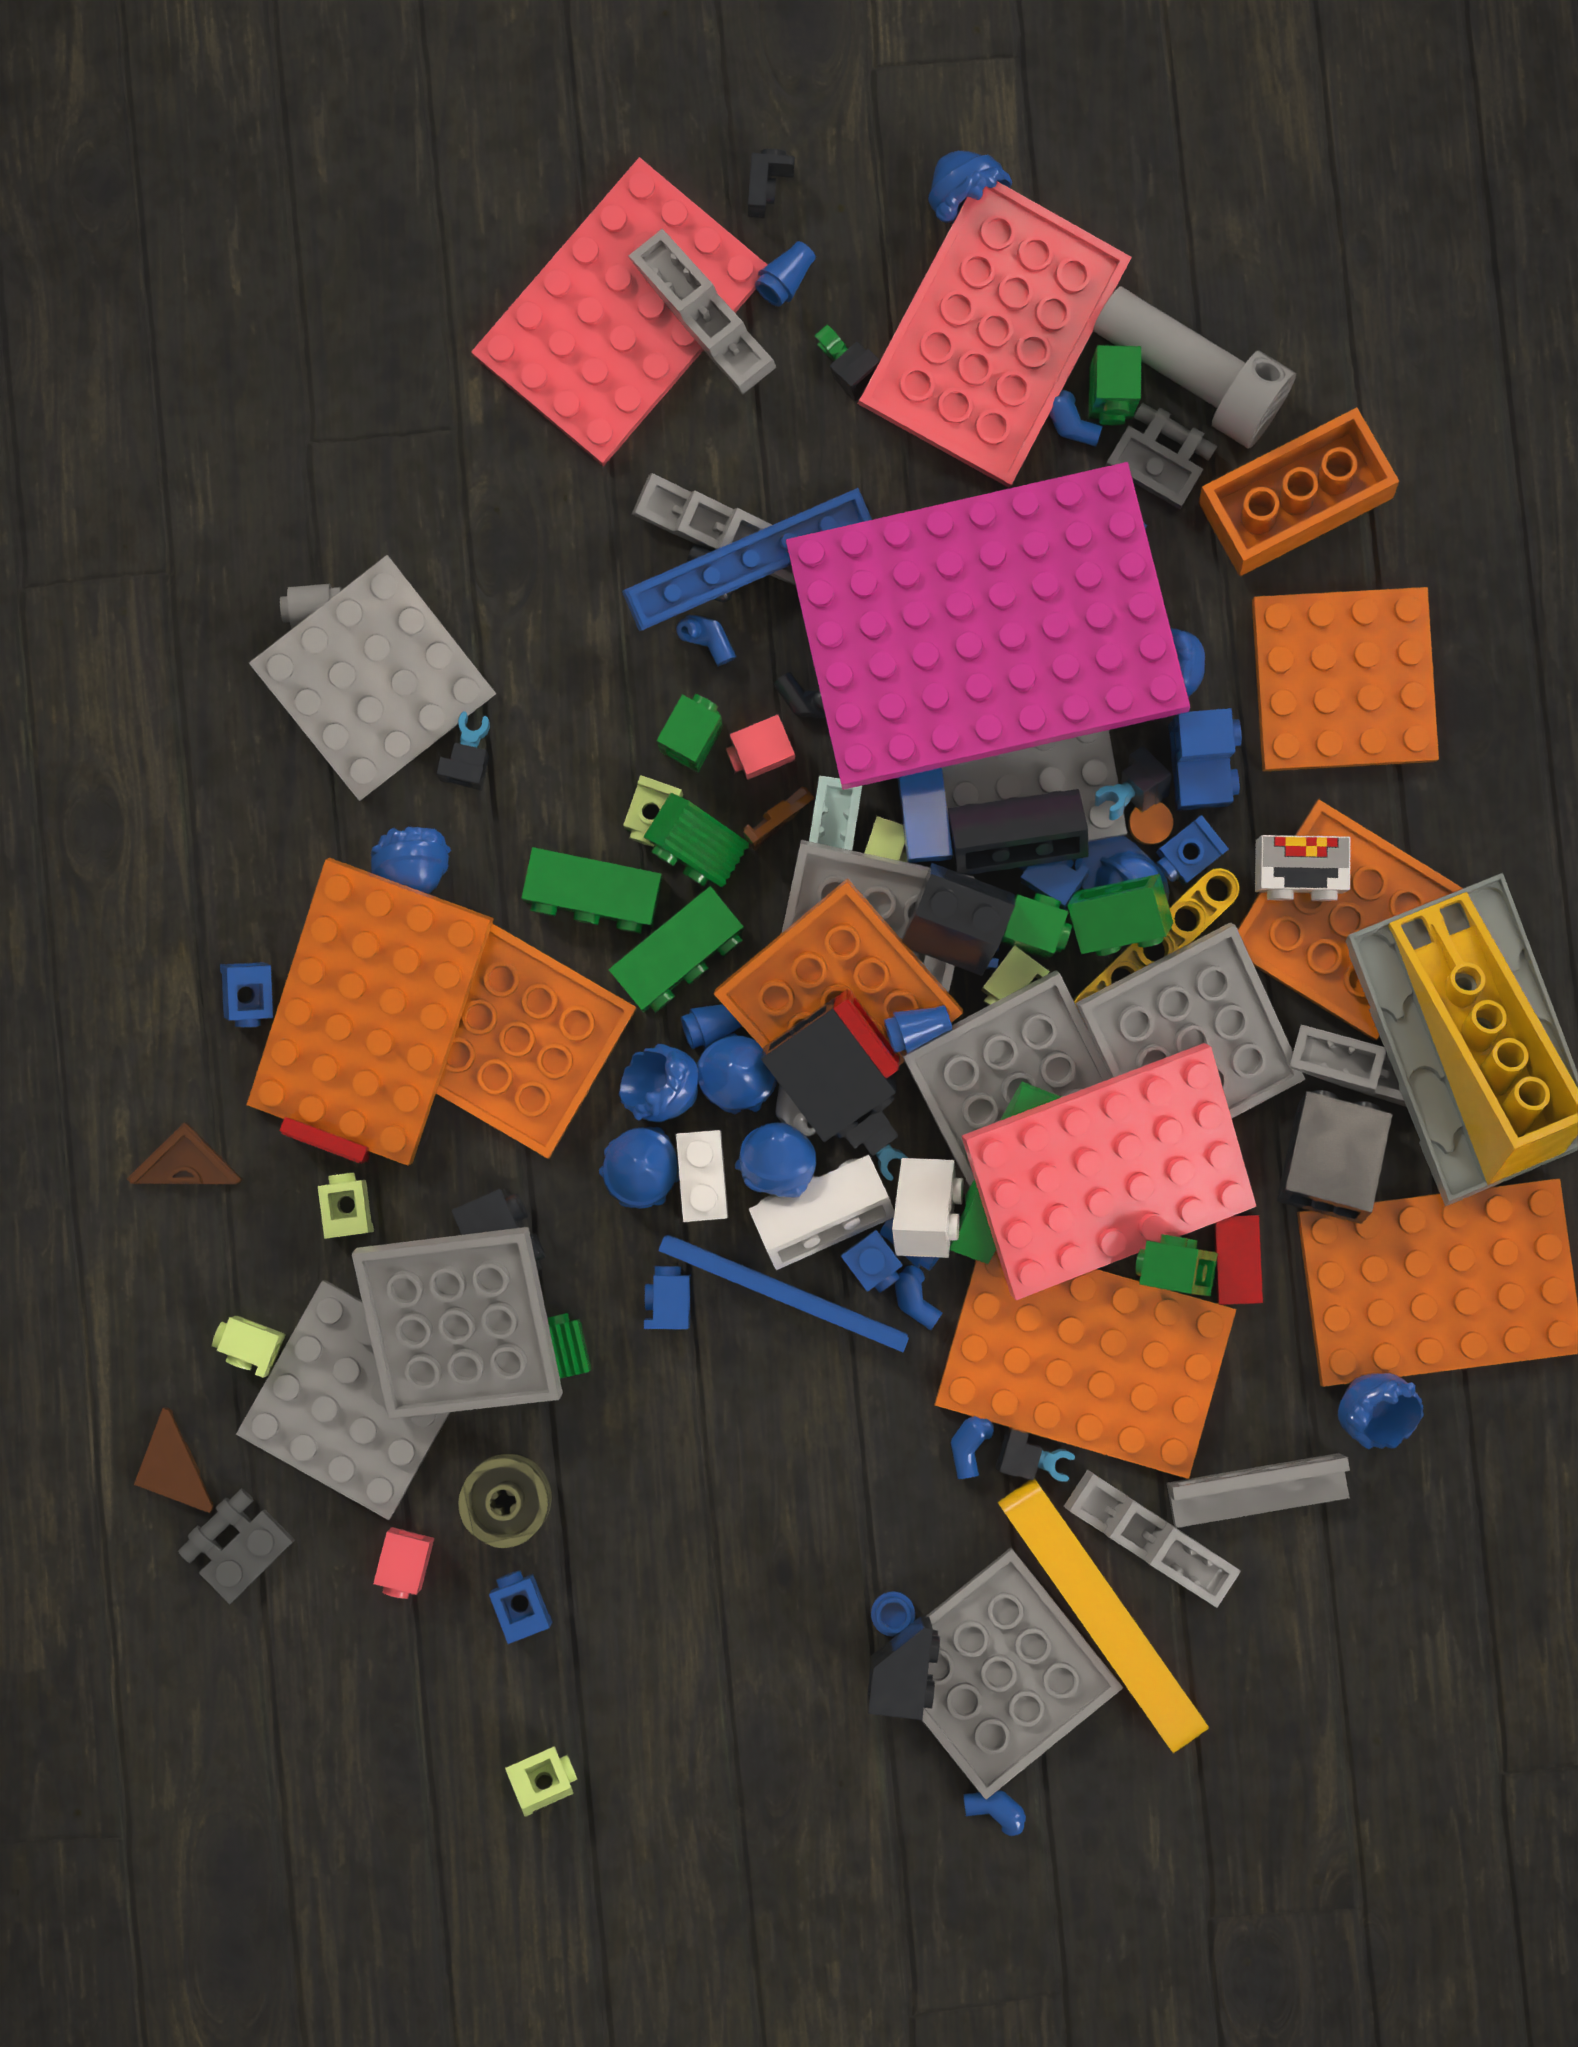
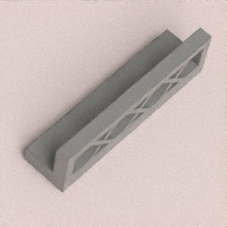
(1258, 1490)

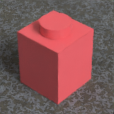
(760, 748)
(403, 1562)

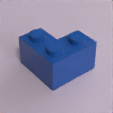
(1201, 758)

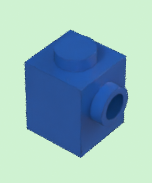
(873, 1262)

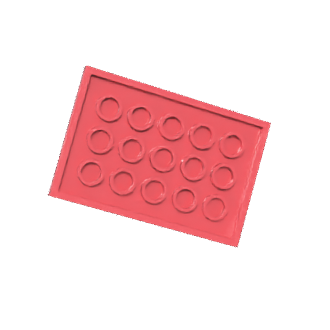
(590, 331)
(994, 331)
(1109, 1170)

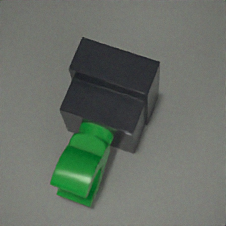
(851, 366)

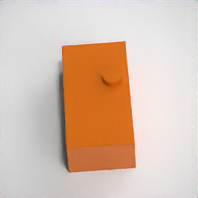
(1298, 491)

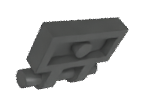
(1156, 466)
(246, 1555)

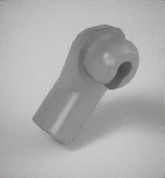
(789, 1113)

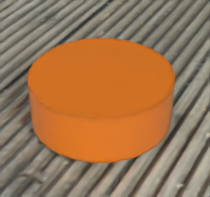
(1151, 825)

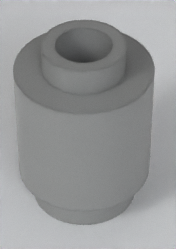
(304, 600)

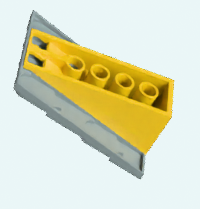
(1470, 1037)

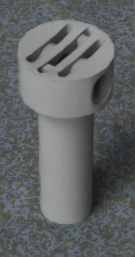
(1242, 392)

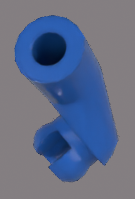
(1068, 422)
(706, 633)
(911, 1300)
(966, 1442)
(1000, 1807)

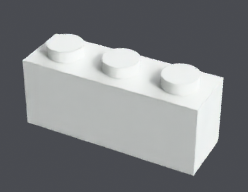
(824, 1214)

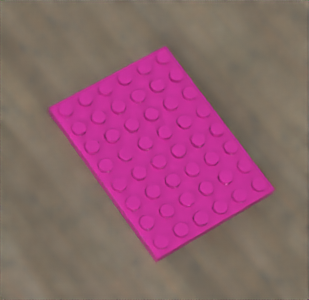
(986, 625)

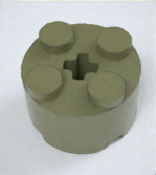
(492, 1522)

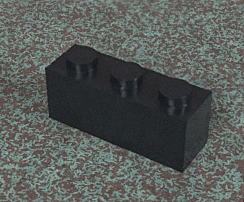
(1018, 832)

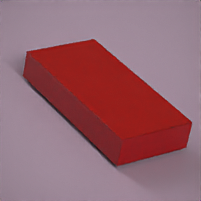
(866, 1033)
(325, 1140)
(1238, 1260)

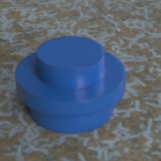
(892, 1613)

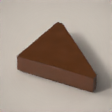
(777, 817)
(184, 1160)
(170, 1467)

